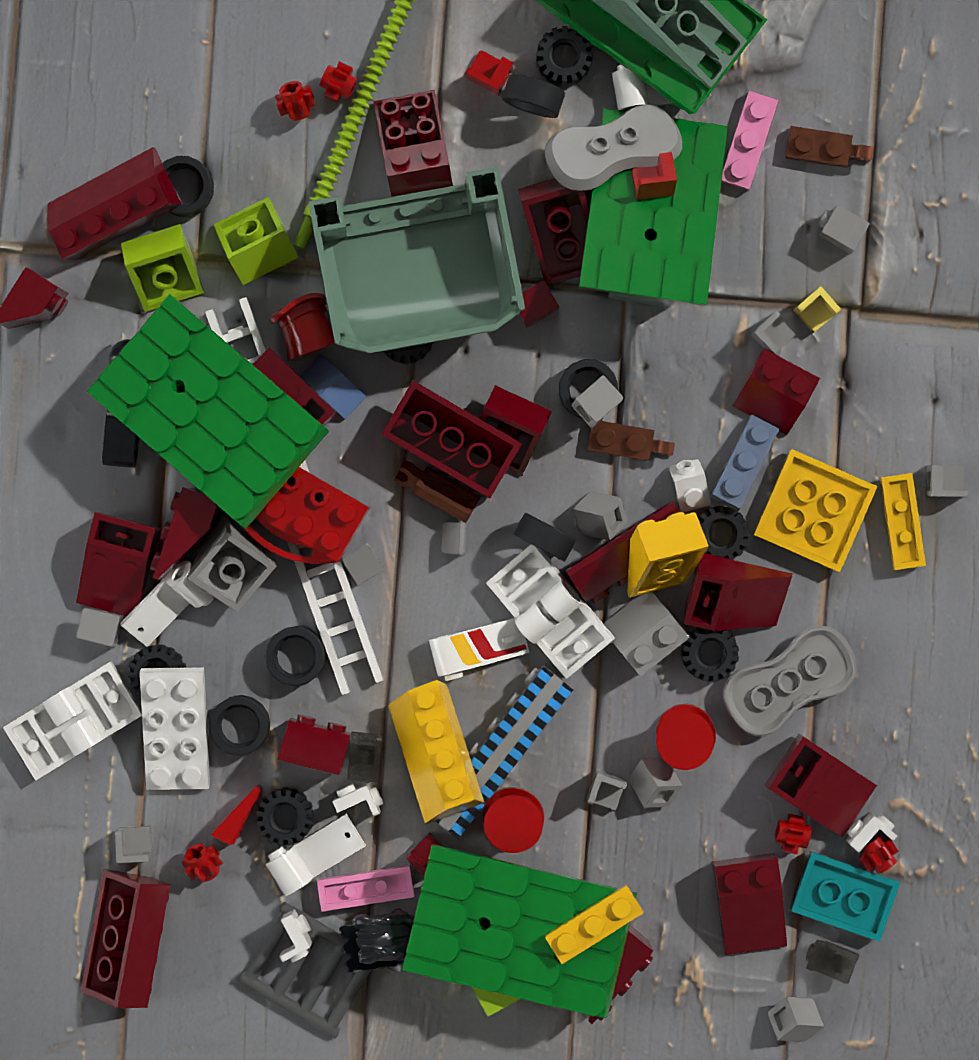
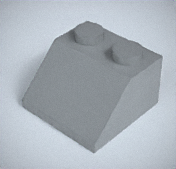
(231, 565)
(645, 632)

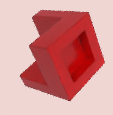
(489, 72)
(655, 180)

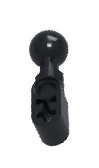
(119, 442)

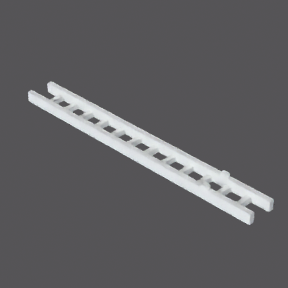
(305, 574)

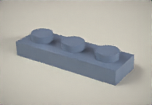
(744, 463)

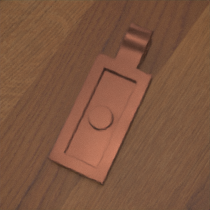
(824, 147)
(627, 441)
(438, 490)

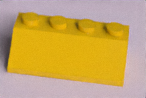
(435, 751)

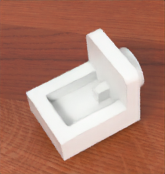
(690, 485)
(350, 796)
(864, 830)
(297, 930)

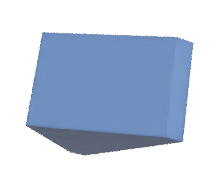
(332, 386)

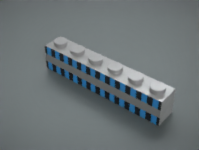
(511, 738)

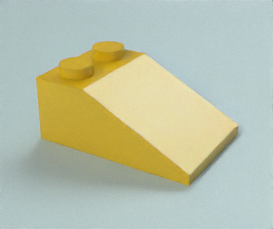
(664, 553)

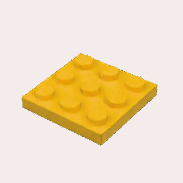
(815, 510)

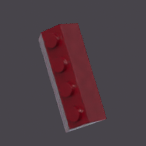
(111, 205)
(451, 439)
(609, 562)
(125, 939)

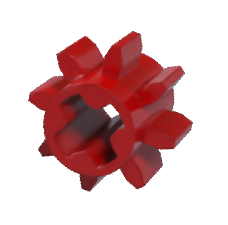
(338, 82)
(295, 100)
(792, 833)
(879, 854)
(202, 862)

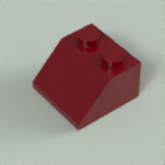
(32, 301)
(775, 391)
(517, 419)
(315, 744)

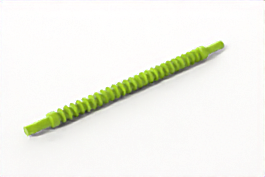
(356, 113)

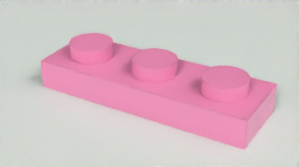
(748, 140)
(365, 888)

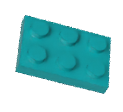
(844, 896)

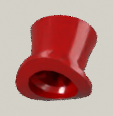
(304, 326)
(685, 736)
(513, 819)

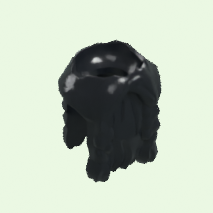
(377, 941)

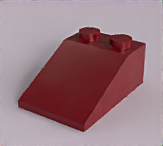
(557, 228)
(750, 903)

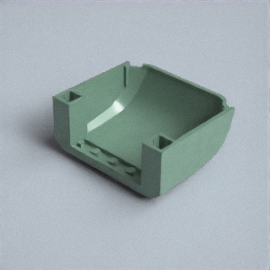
(418, 265)

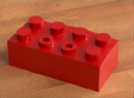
(311, 516)

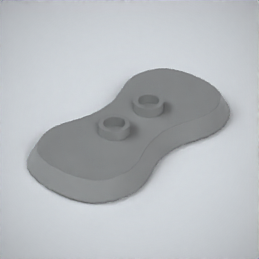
(591, 155)
(770, 692)

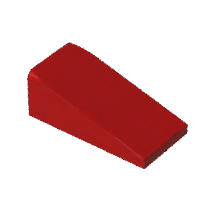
(234, 823)

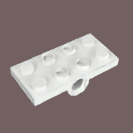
(550, 610)
(73, 720)
(175, 728)

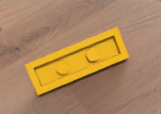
(902, 521)
(594, 924)

